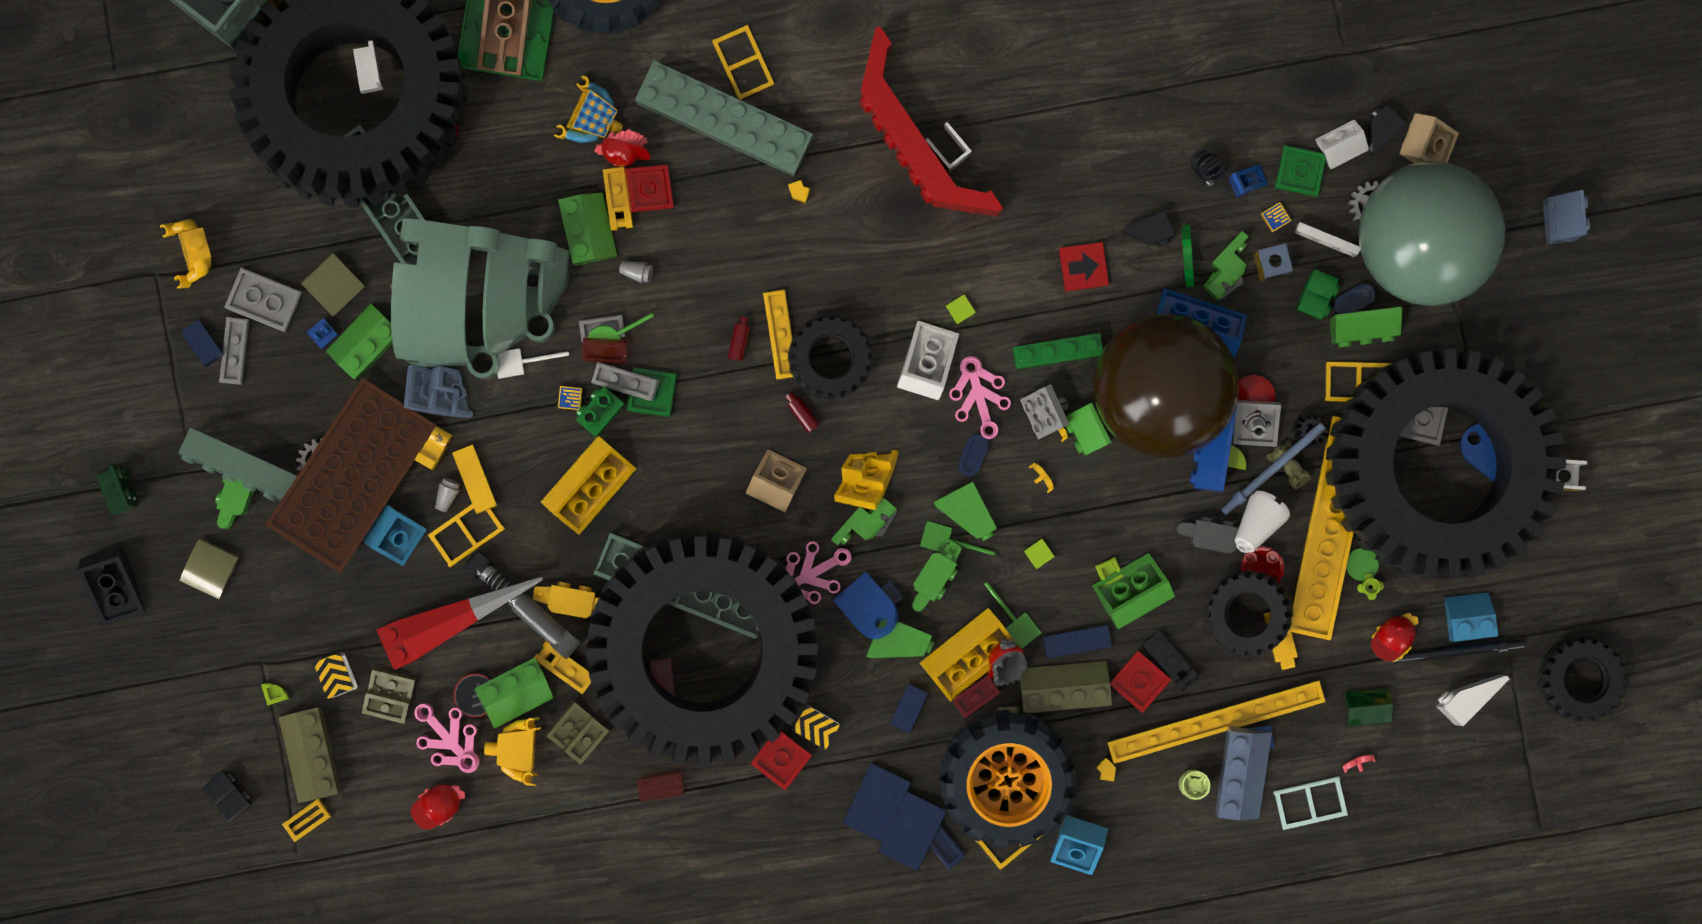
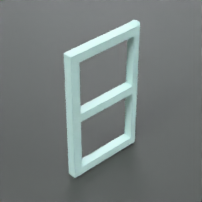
(1311, 806)

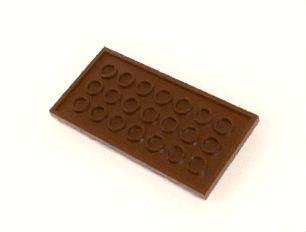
(350, 475)

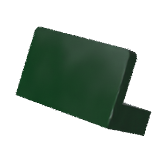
(1369, 707)

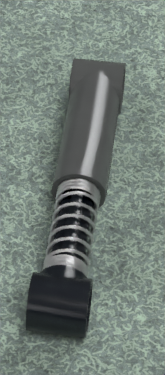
(524, 606)

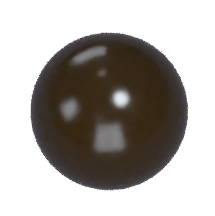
(1166, 385)

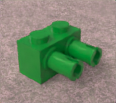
(599, 411)

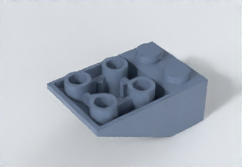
(1565, 217)

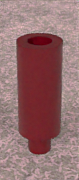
(739, 340)
(802, 412)

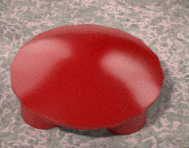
(1256, 389)
(1264, 560)

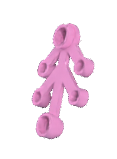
(978, 393)
(809, 575)
(450, 740)

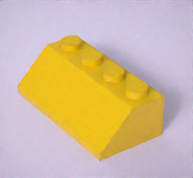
(588, 485)
(965, 655)

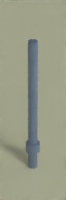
(1240, 497)

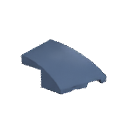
(436, 392)

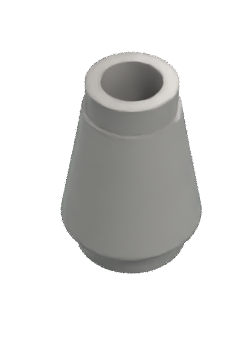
(638, 271)
(447, 492)

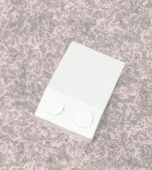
(928, 360)
(1466, 701)

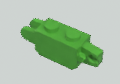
(231, 502)
(934, 576)

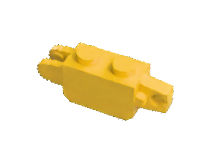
(567, 600)

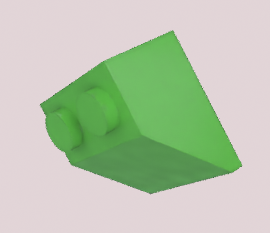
(1087, 430)

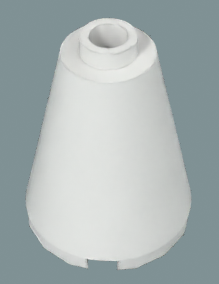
(1260, 521)

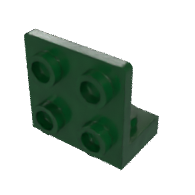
(116, 489)

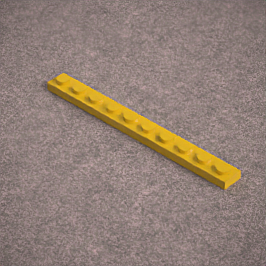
(1216, 722)

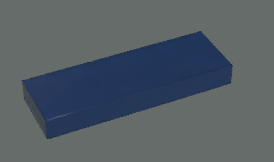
(1077, 641)

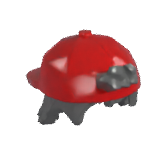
(1007, 663)

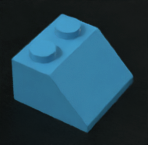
(394, 535)
(1470, 617)
(1079, 845)

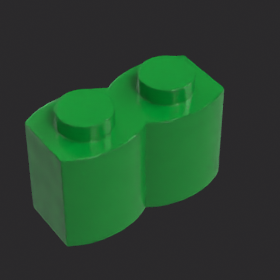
(1317, 295)

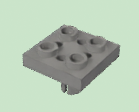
(1045, 411)
(1256, 431)

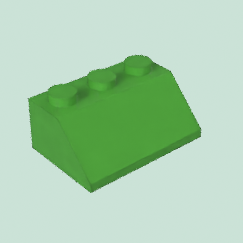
(587, 228)
(1366, 327)
(362, 343)
(1135, 594)
(514, 693)

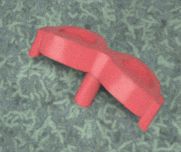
(1357, 761)

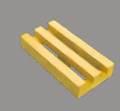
(323, 809)

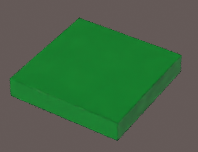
(1300, 171)
(664, 396)

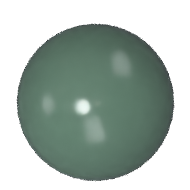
(1432, 233)

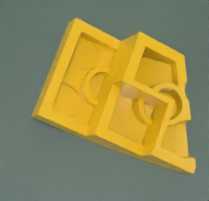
(865, 479)

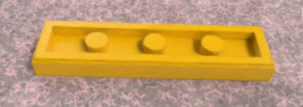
(779, 331)

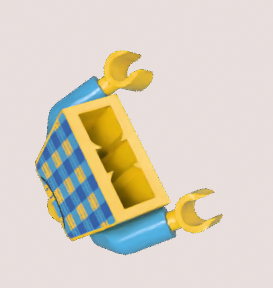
(591, 116)

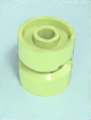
(1194, 784)

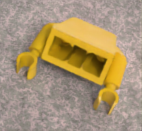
(194, 250)
(516, 750)

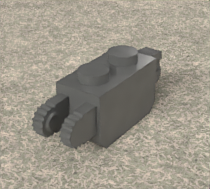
(1210, 535)

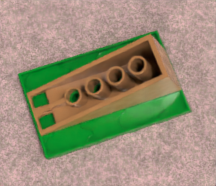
(506, 37)

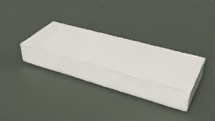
(1327, 239)

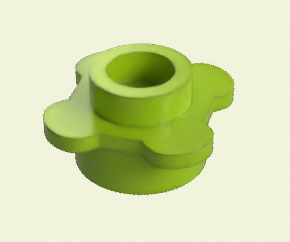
(1364, 587)

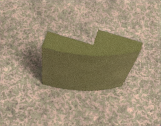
(332, 284)
(209, 568)
(389, 695)
(577, 732)

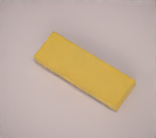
(474, 479)

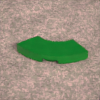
(1188, 255)

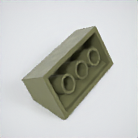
(1065, 687)
(310, 754)

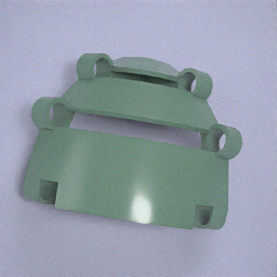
(431, 295)

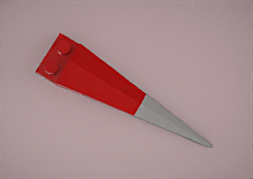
(419, 634)

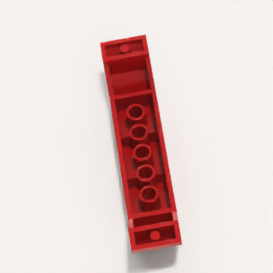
(909, 143)

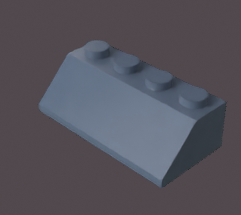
(1243, 773)

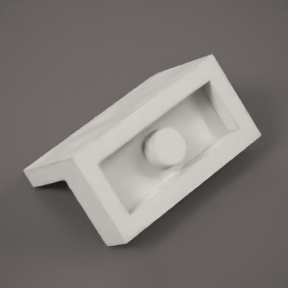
(368, 68)
(1343, 143)

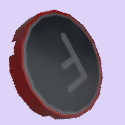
(466, 697)

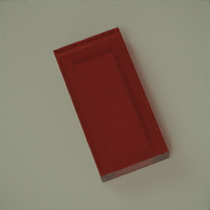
(604, 350)
(660, 787)

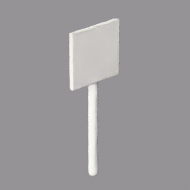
(512, 363)

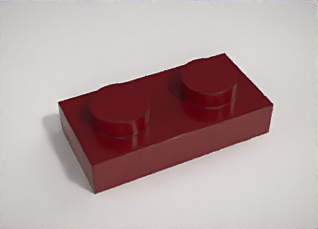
(976, 696)

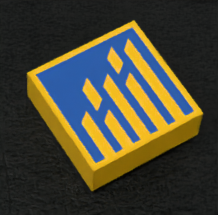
(1275, 217)
(570, 398)

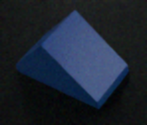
(1247, 180)

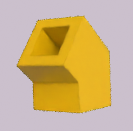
(799, 192)
(1107, 770)

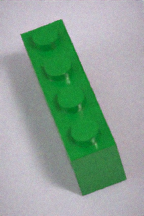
(1057, 352)

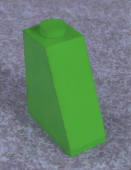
(968, 511)
(901, 642)

